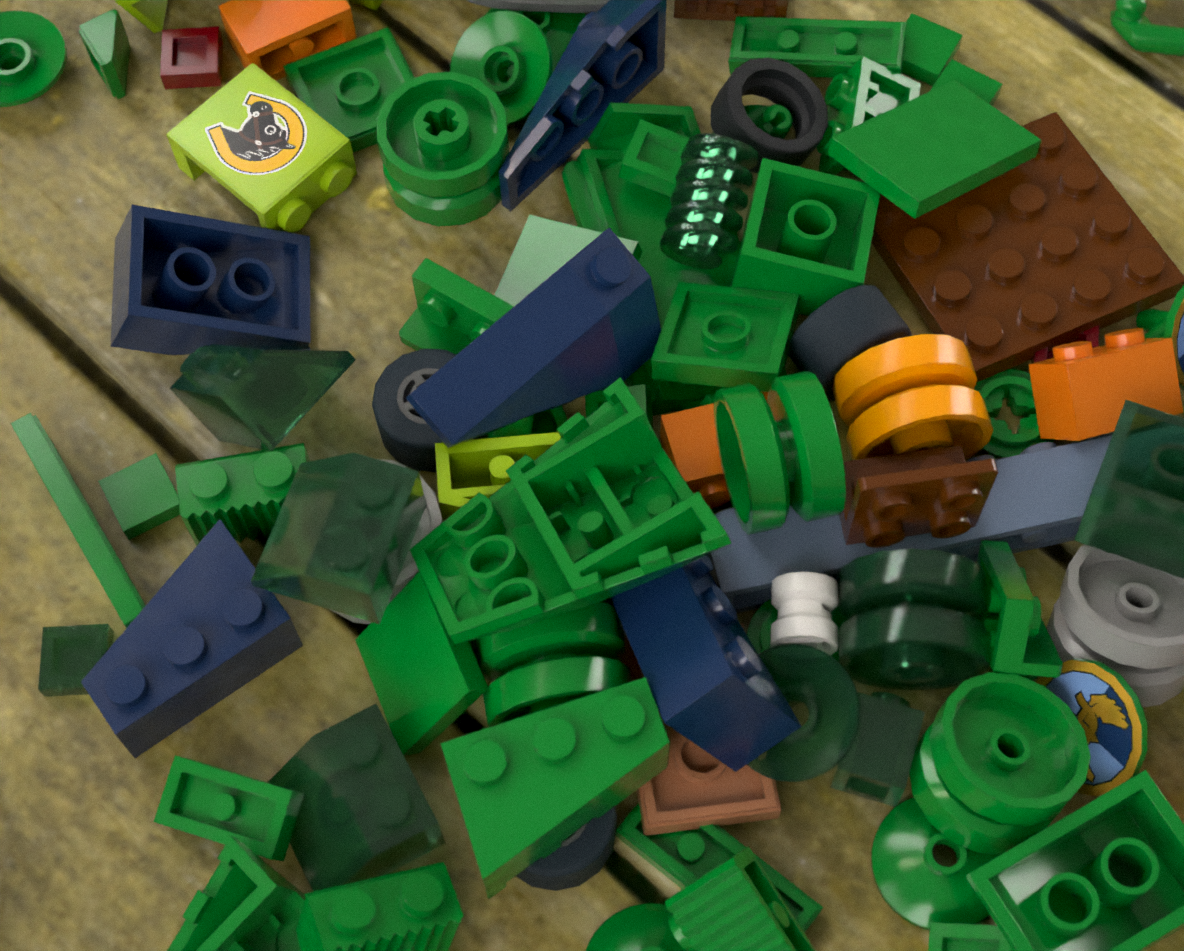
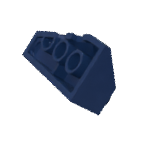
(605, 62)
(557, 344)

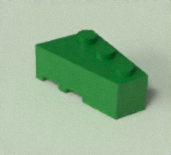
(552, 773)

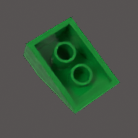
(1093, 878)

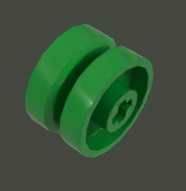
(443, 147)
(779, 452)
(551, 662)
(998, 762)

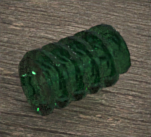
(708, 200)

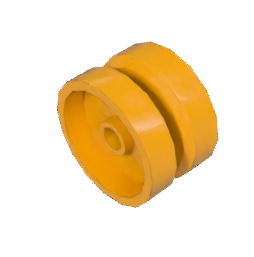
(912, 398)

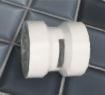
(804, 610)

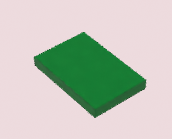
(933, 148)

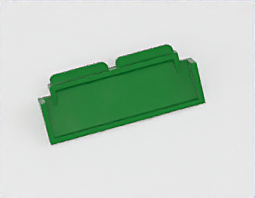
(639, 214)

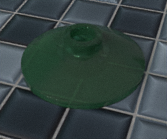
(833, 707)

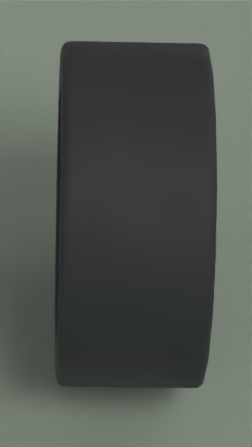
(783, 86)

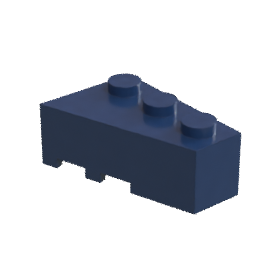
(190, 645)
(704, 665)

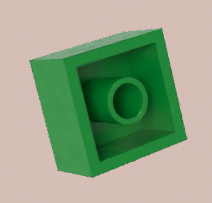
(805, 234)

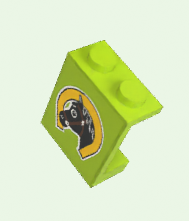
(265, 150)

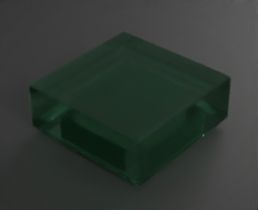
(69, 656)

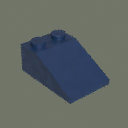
(207, 283)

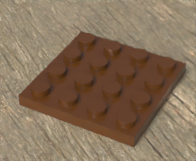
(1027, 256)

